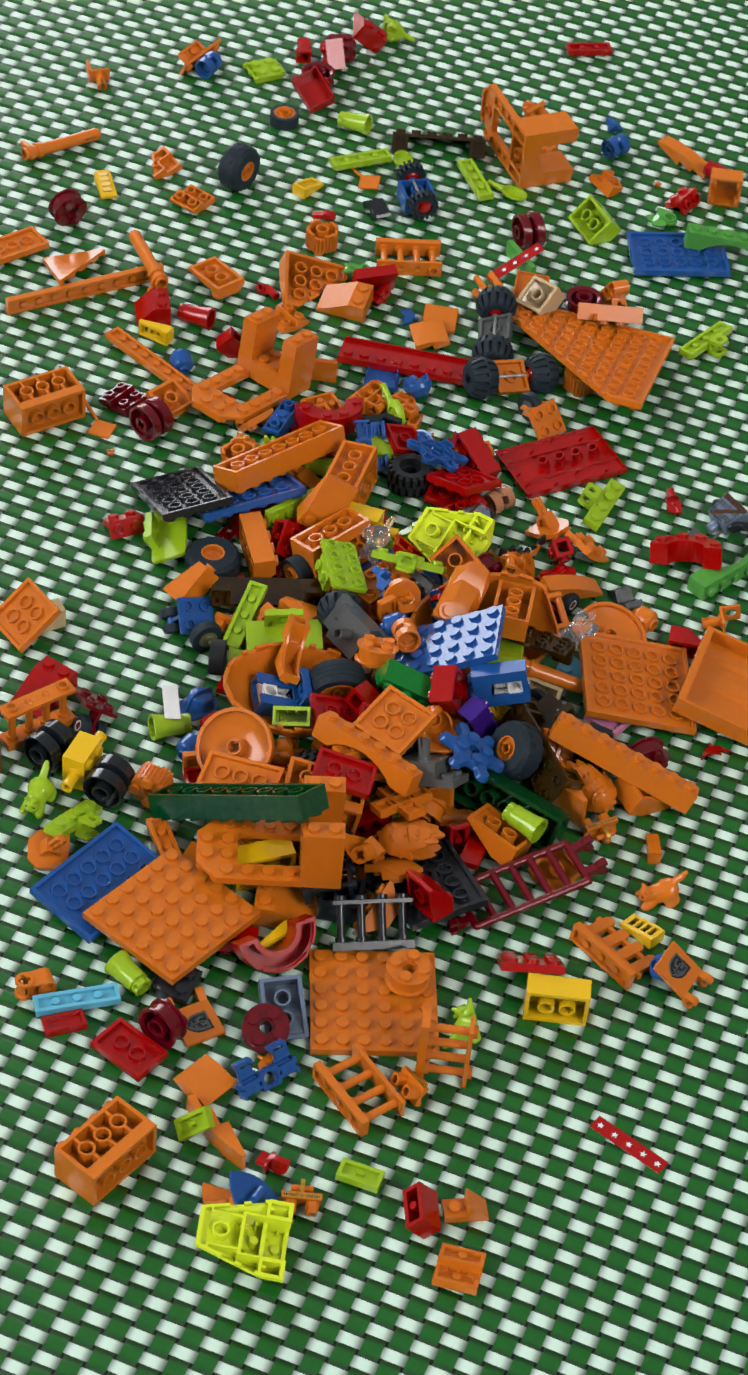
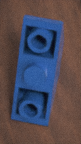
(281, 419)

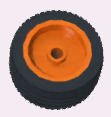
(336, 677)

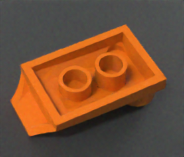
(218, 277)
(463, 591)

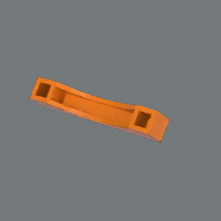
(399, 773)

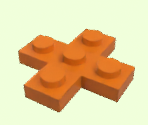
(392, 802)

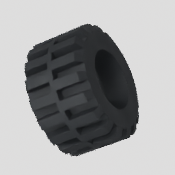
(408, 475)

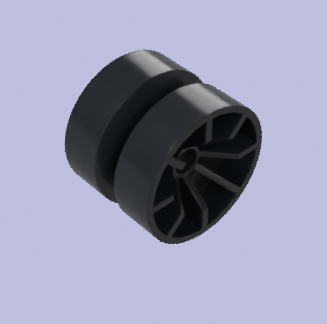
(48, 744)
(108, 781)

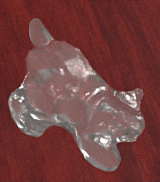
(375, 537)
(581, 627)

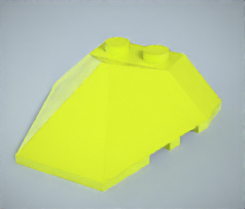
(439, 525)
(248, 1235)

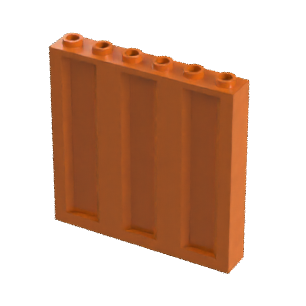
(717, 686)

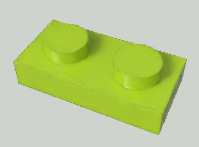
(194, 1123)
(360, 1175)

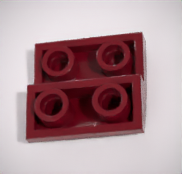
(122, 398)

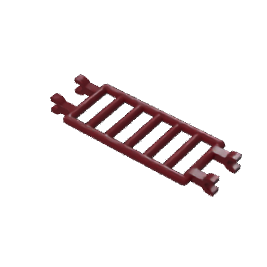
(572, 850)

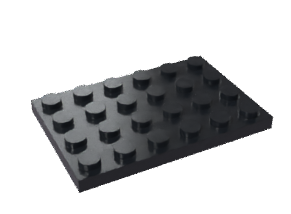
(182, 493)
(453, 876)

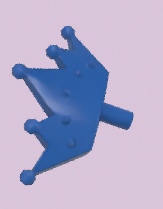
(408, 317)

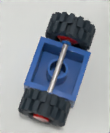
(415, 191)

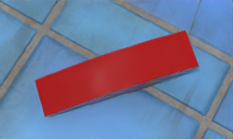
(473, 852)

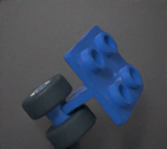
(186, 615)

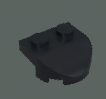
(180, 991)

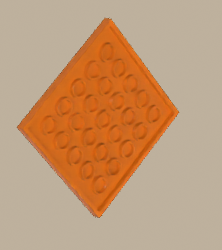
(633, 681)
(171, 916)
(355, 1005)

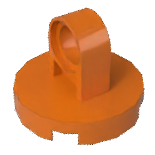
(407, 594)

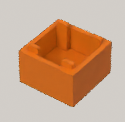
(725, 187)

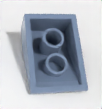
(289, 996)

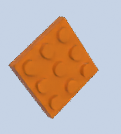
(26, 615)
(395, 720)

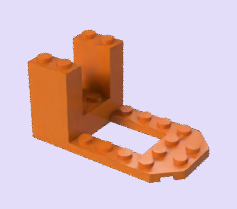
(529, 134)
(283, 373)
(320, 846)

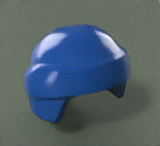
(417, 388)

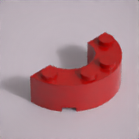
(307, 413)
(686, 548)
(286, 955)

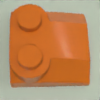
(173, 395)
(549, 872)

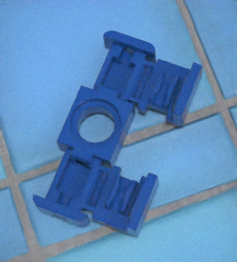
(370, 430)
(253, 1080)

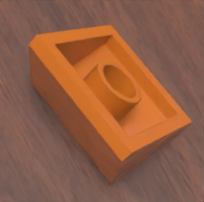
(447, 314)
(325, 370)

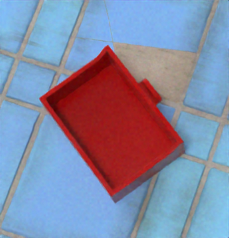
(313, 90)
(376, 275)

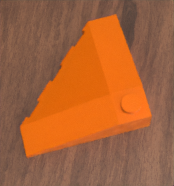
(305, 277)

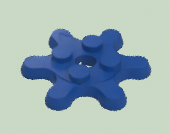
(437, 452)
(462, 747)

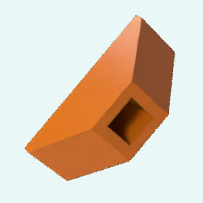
(371, 914)

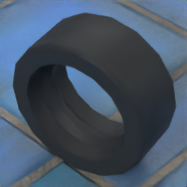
(217, 657)

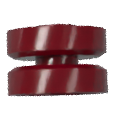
(528, 229)
(151, 418)

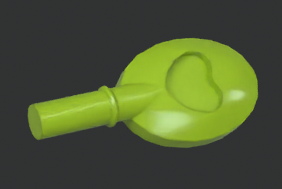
(402, 156)
(512, 192)
(394, 406)

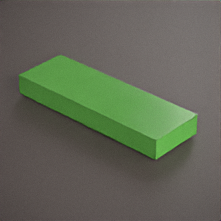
(513, 250)

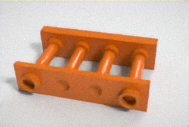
(414, 248)
(27, 704)
(427, 1040)
(348, 1105)

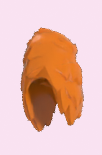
(597, 788)
(411, 839)

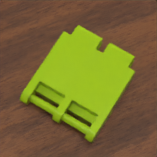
(265, 70)

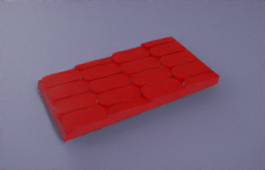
(561, 462)

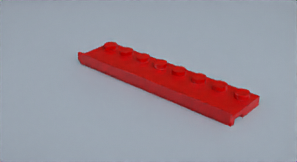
(405, 359)

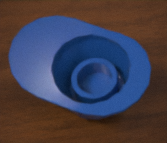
(199, 703)

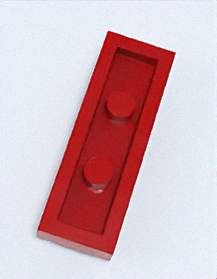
(589, 49)

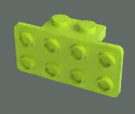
(165, 539)
(340, 567)
(270, 628)

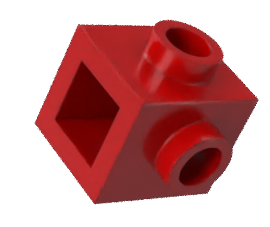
(563, 545)

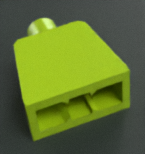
(291, 716)

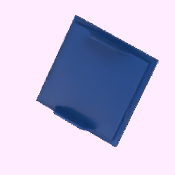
(389, 378)

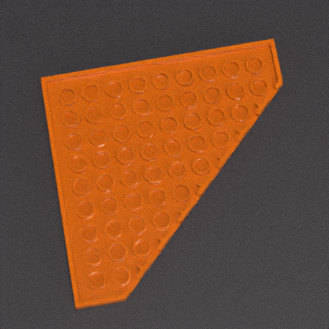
(609, 358)

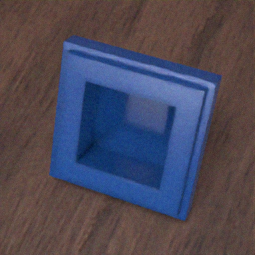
(613, 126)

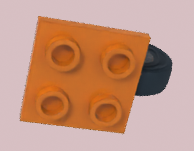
(541, 414)

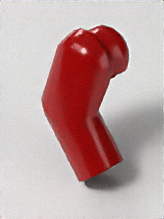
(325, 215)
(266, 289)

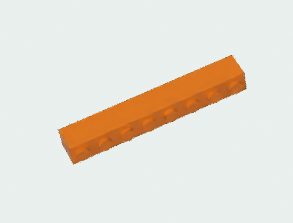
(623, 762)

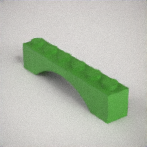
(702, 237)
(708, 581)

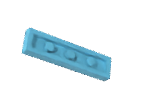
(74, 999)

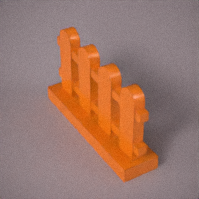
(605, 956)

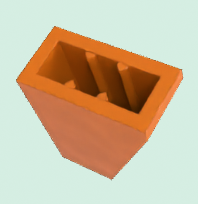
(193, 582)

